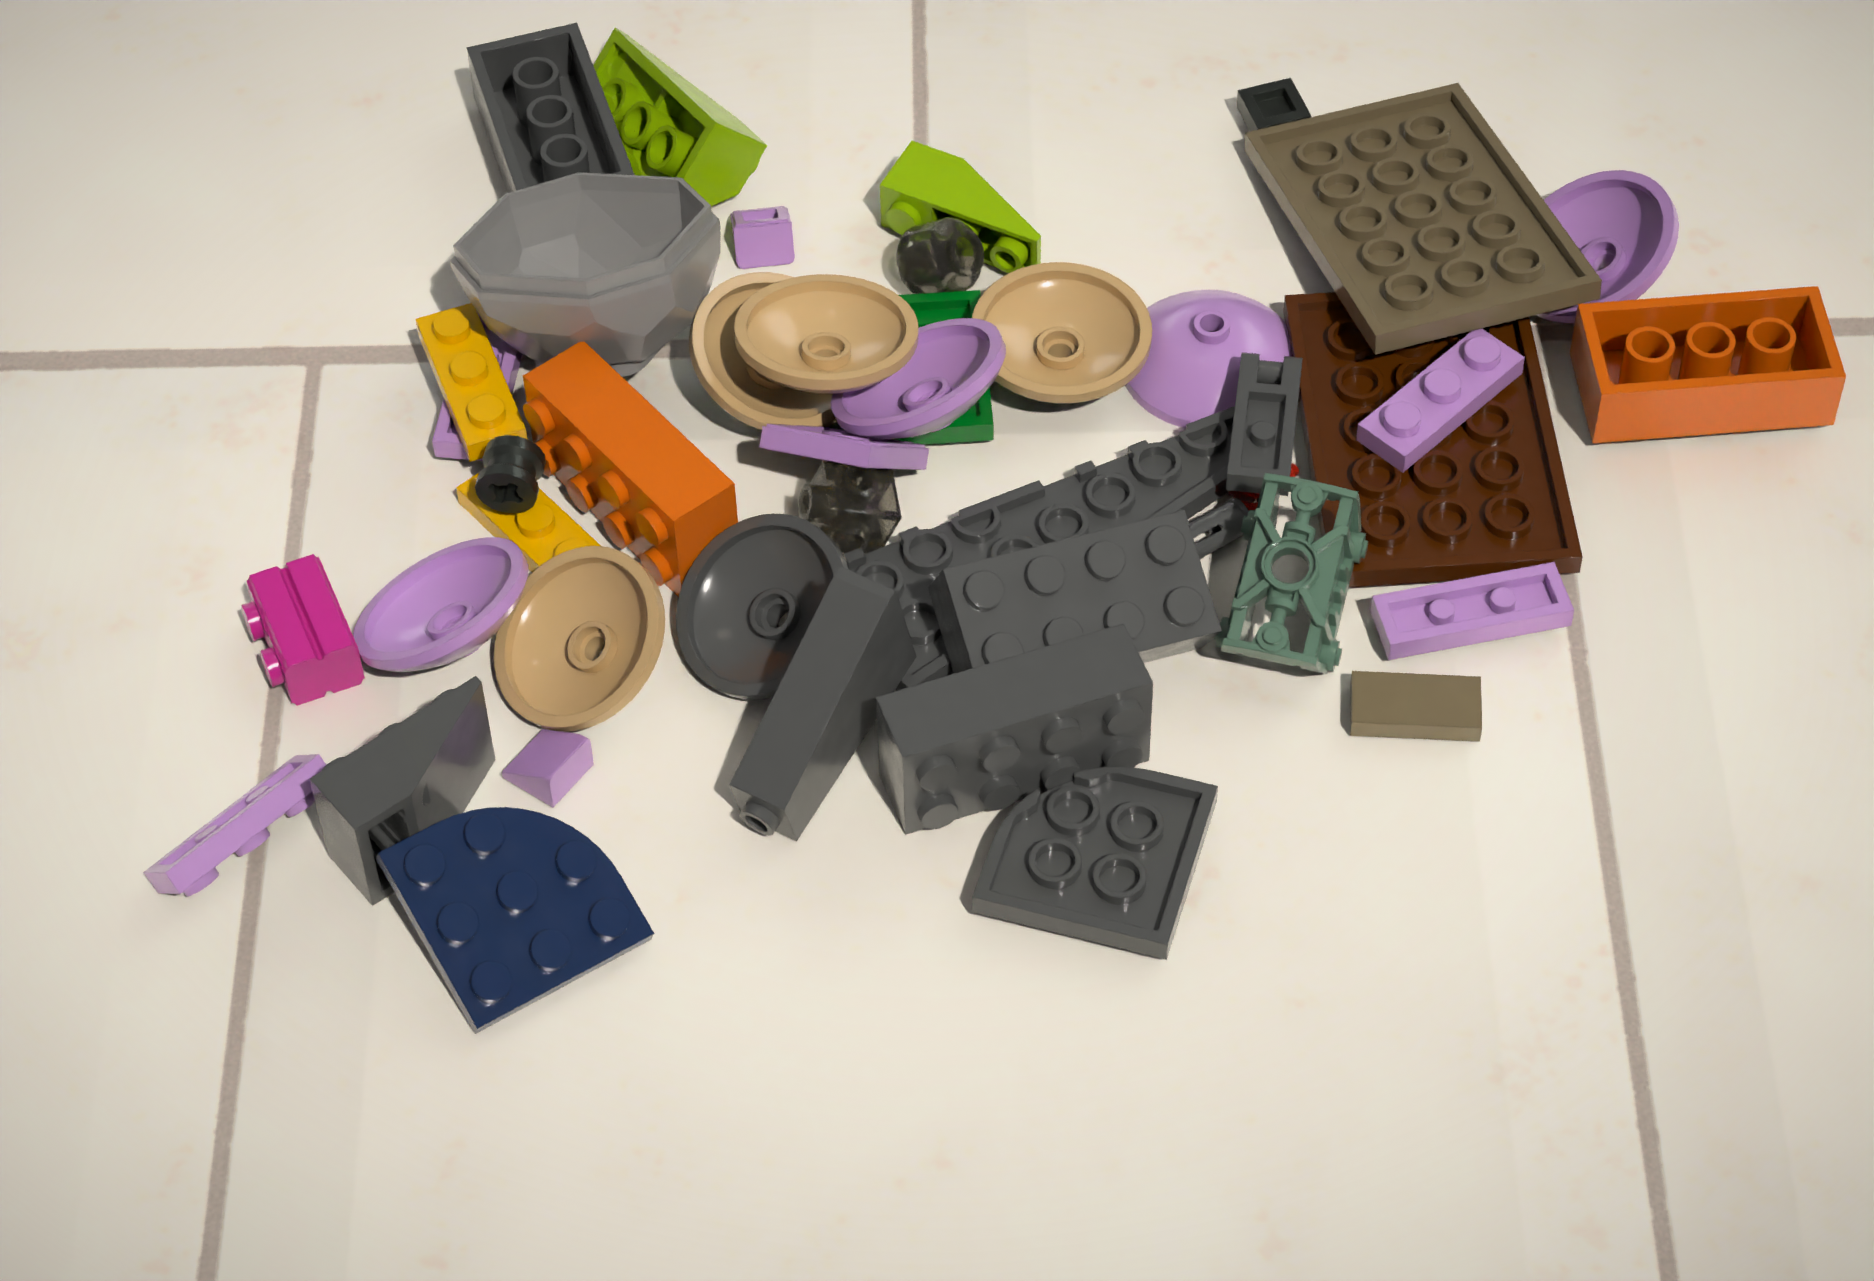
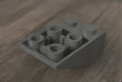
(403, 783)

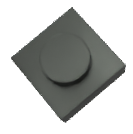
(1271, 104)

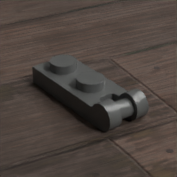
(1263, 421)

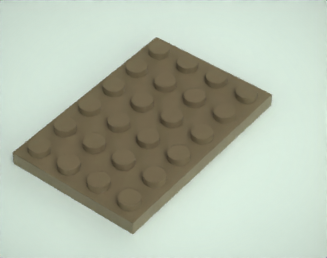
(1420, 218)

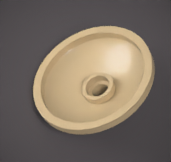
(1067, 331)
(826, 333)
(730, 379)
(563, 621)

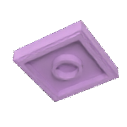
(843, 447)

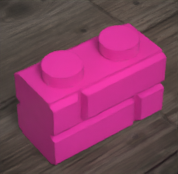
(304, 630)

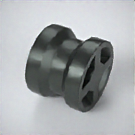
(510, 474)

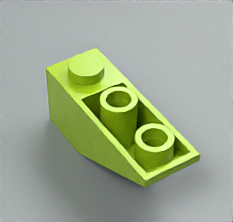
(938, 185)

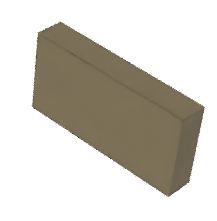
(1415, 706)

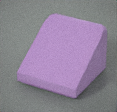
(762, 237)
(551, 765)

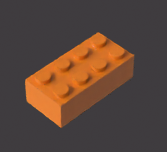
(1706, 364)
(626, 463)

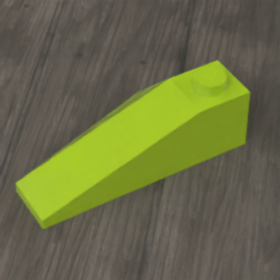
(672, 124)

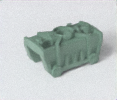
(1320, 591)

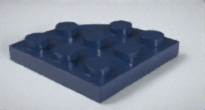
(512, 906)

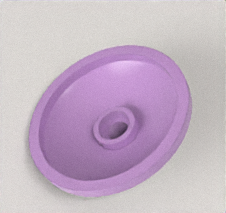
(1621, 227)
(1199, 352)
(938, 385)
(442, 606)

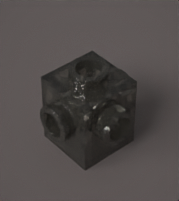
(852, 505)

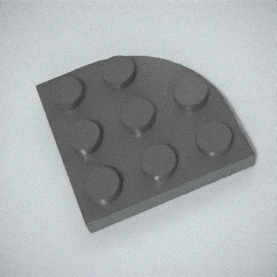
(1100, 857)

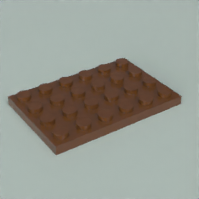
(1473, 503)

